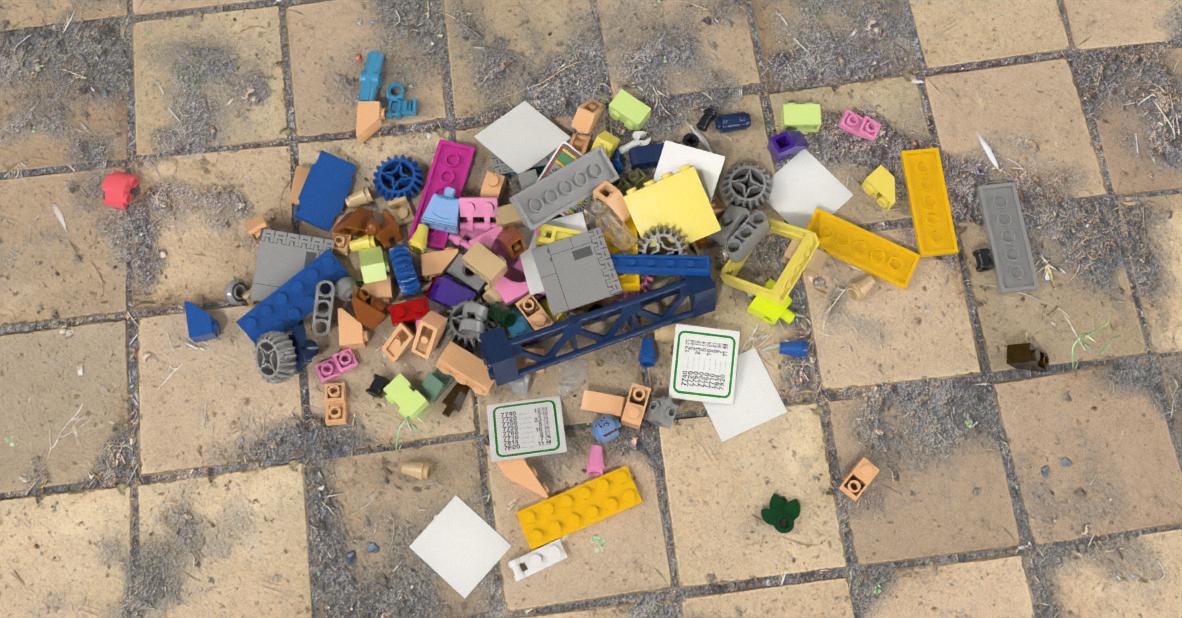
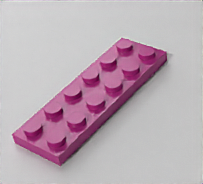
(448, 169)

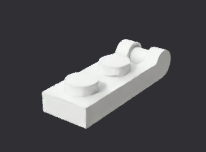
(538, 560)

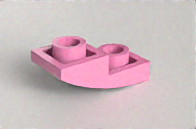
(859, 126)
(336, 366)

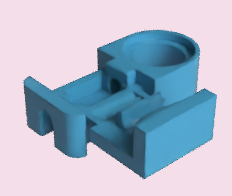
(402, 105)

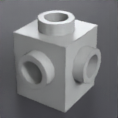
(661, 411)

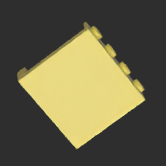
(673, 201)

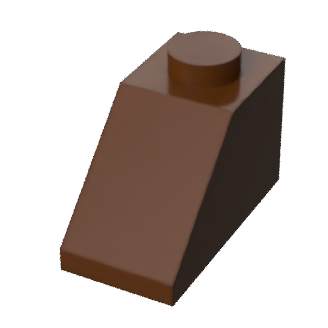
(354, 222)
(512, 241)

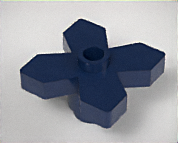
(305, 348)

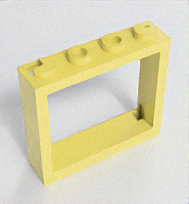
(792, 271)

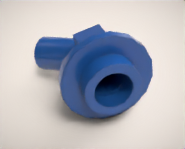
(616, 162)

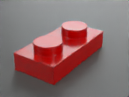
(409, 311)

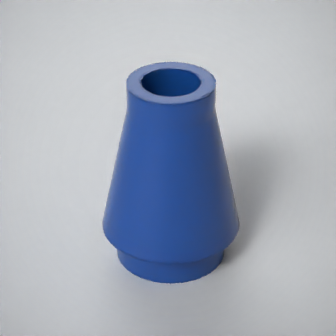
(794, 348)
(647, 354)

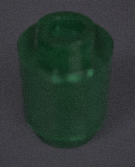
(502, 314)

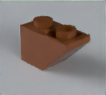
(368, 308)

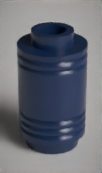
(733, 122)

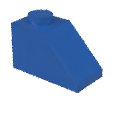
(200, 324)

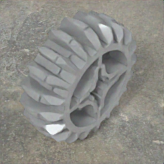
(762, 186)
(659, 234)
(453, 319)
(275, 357)

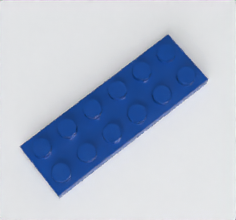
(292, 299)

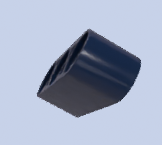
(646, 156)

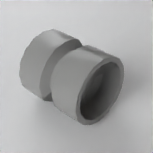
(473, 320)

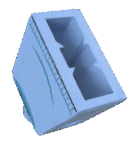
(443, 212)

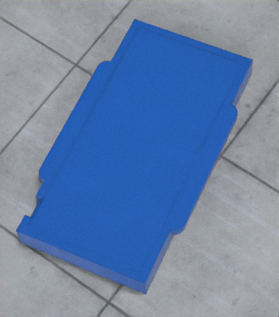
(324, 191)

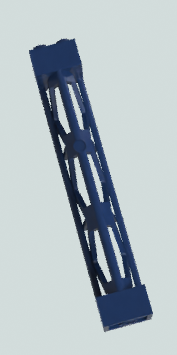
(499, 350)

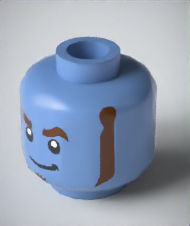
(605, 428)

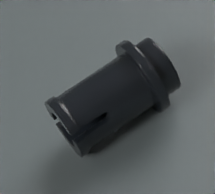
(708, 115)

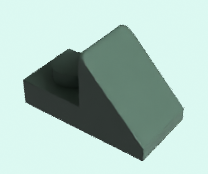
(435, 384)

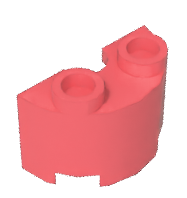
(118, 188)

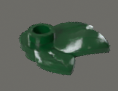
(780, 510)

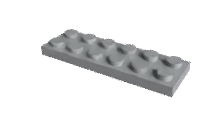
(563, 188)
(1007, 238)

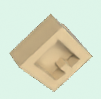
(401, 211)

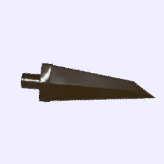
(455, 399)

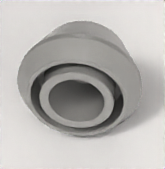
(344, 288)
(233, 291)
(521, 385)

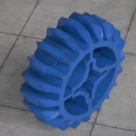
(386, 174)
(405, 269)

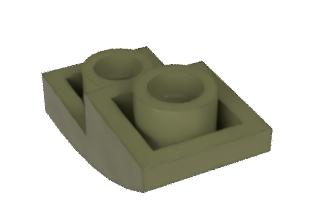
(634, 179)

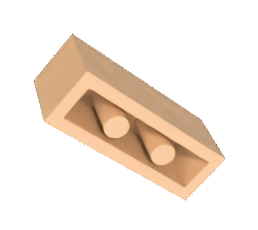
(465, 368)

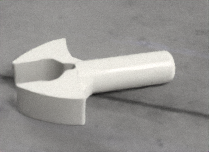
(636, 142)

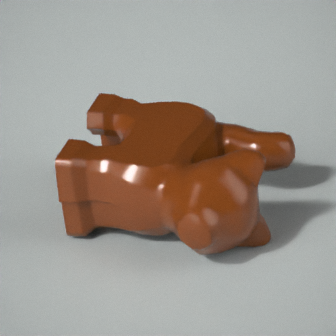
(385, 231)

